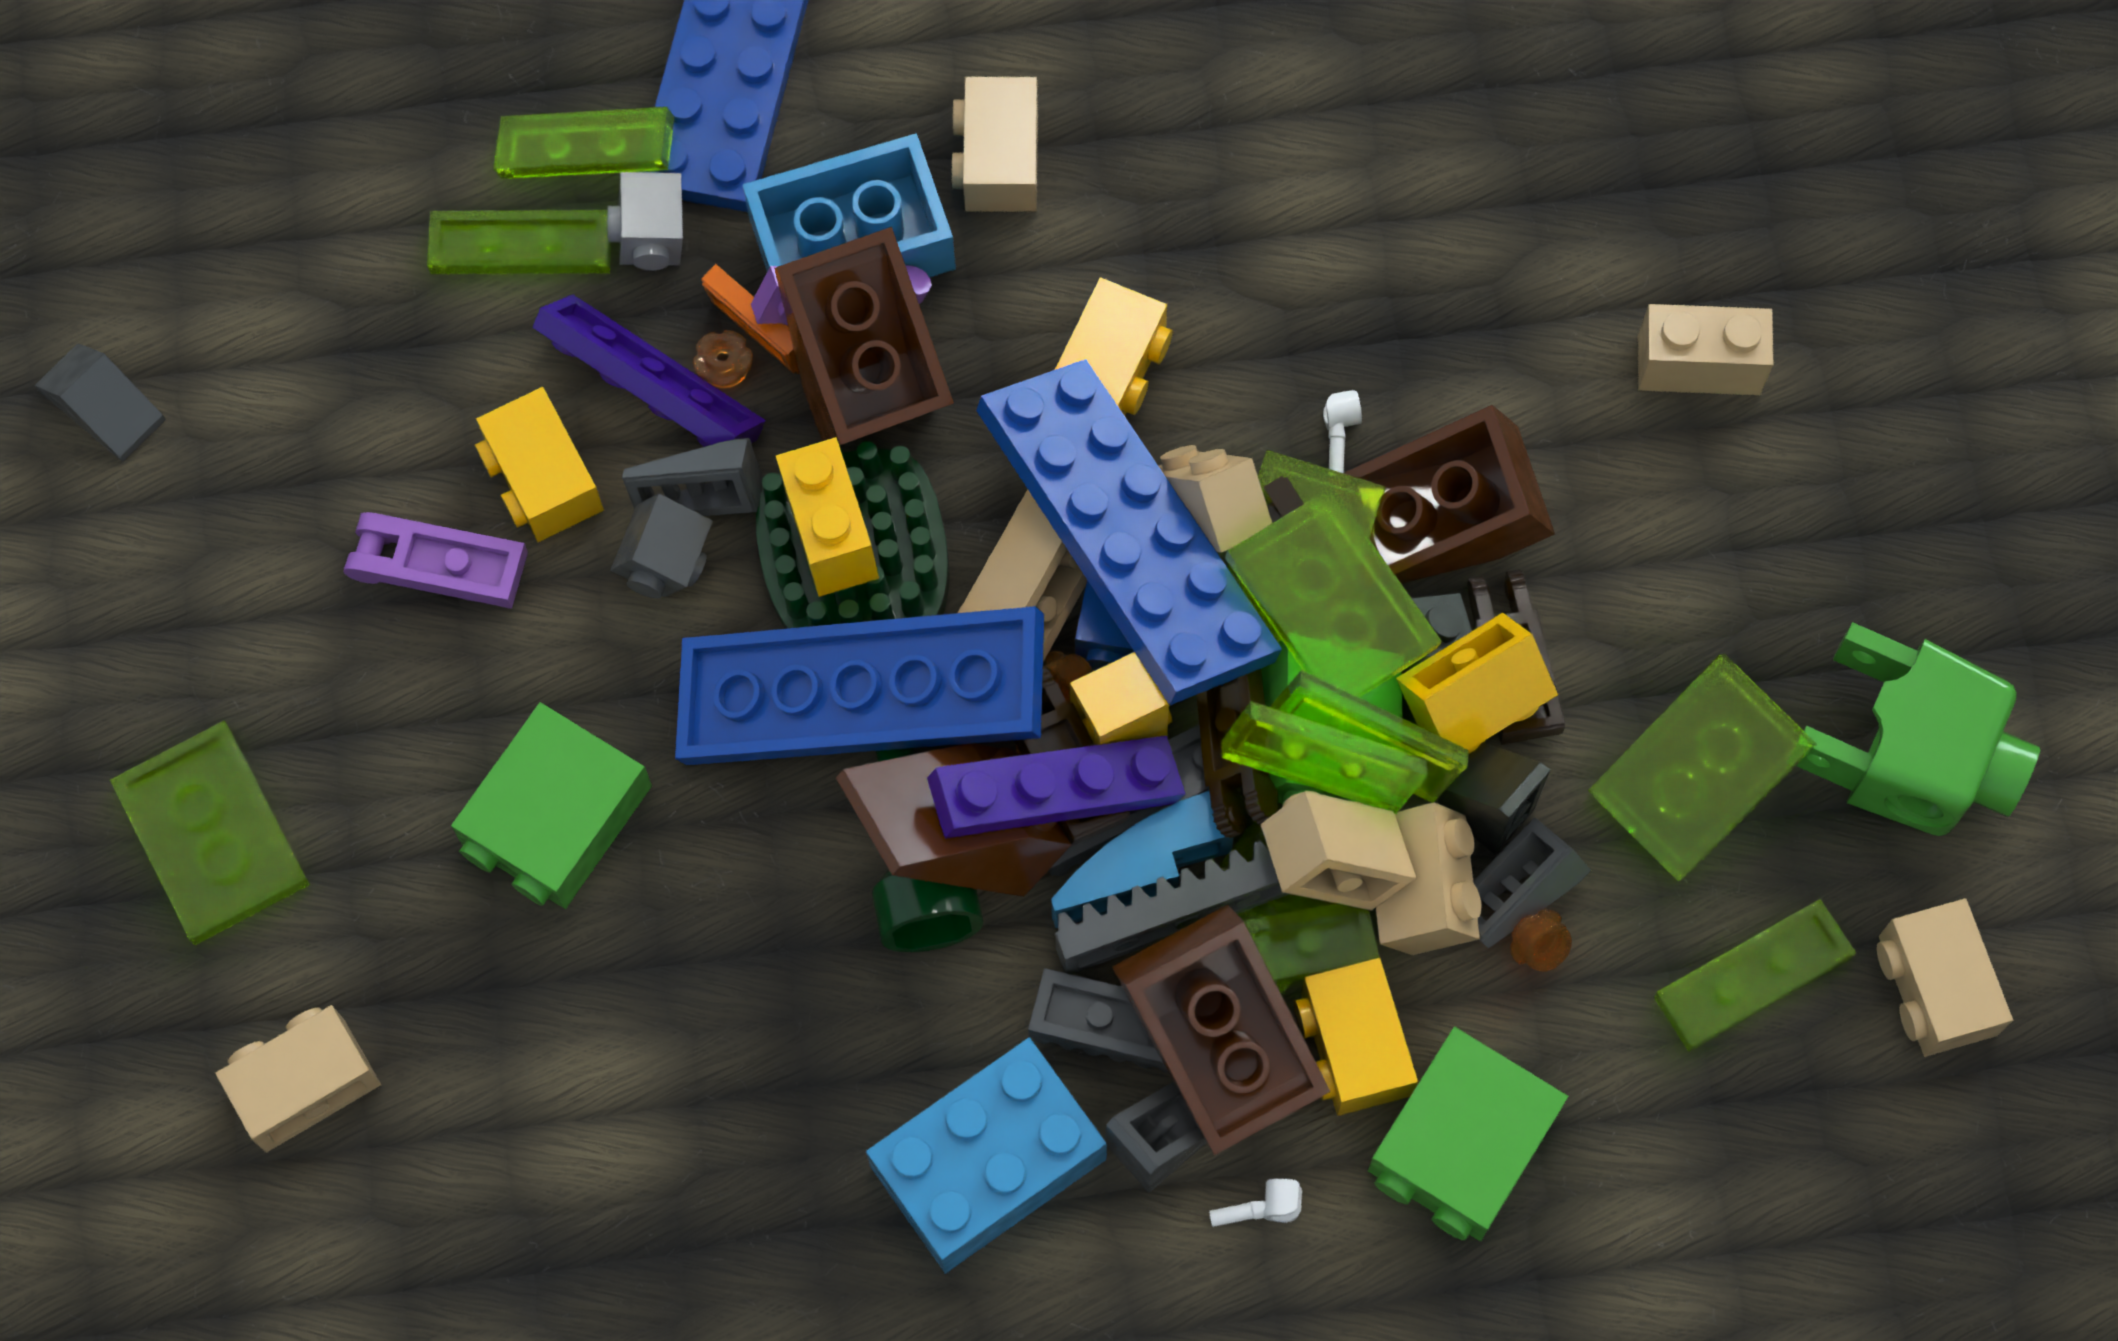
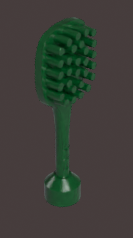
(912, 582)

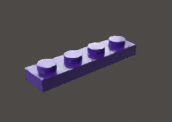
(646, 372)
(1055, 786)

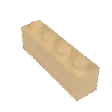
(1028, 571)

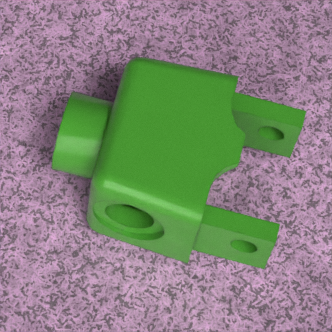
(1935, 738)

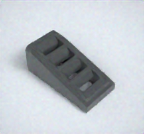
(729, 466)
(1552, 871)

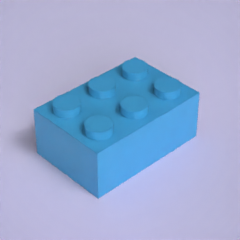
(850, 199)
(987, 1155)

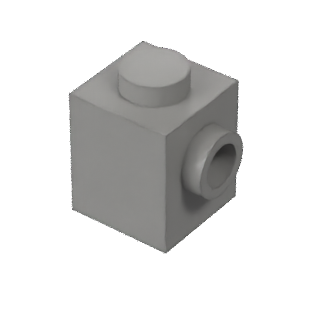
(648, 220)

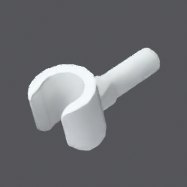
(1340, 411)
(1280, 1205)

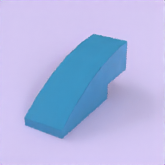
(1141, 854)

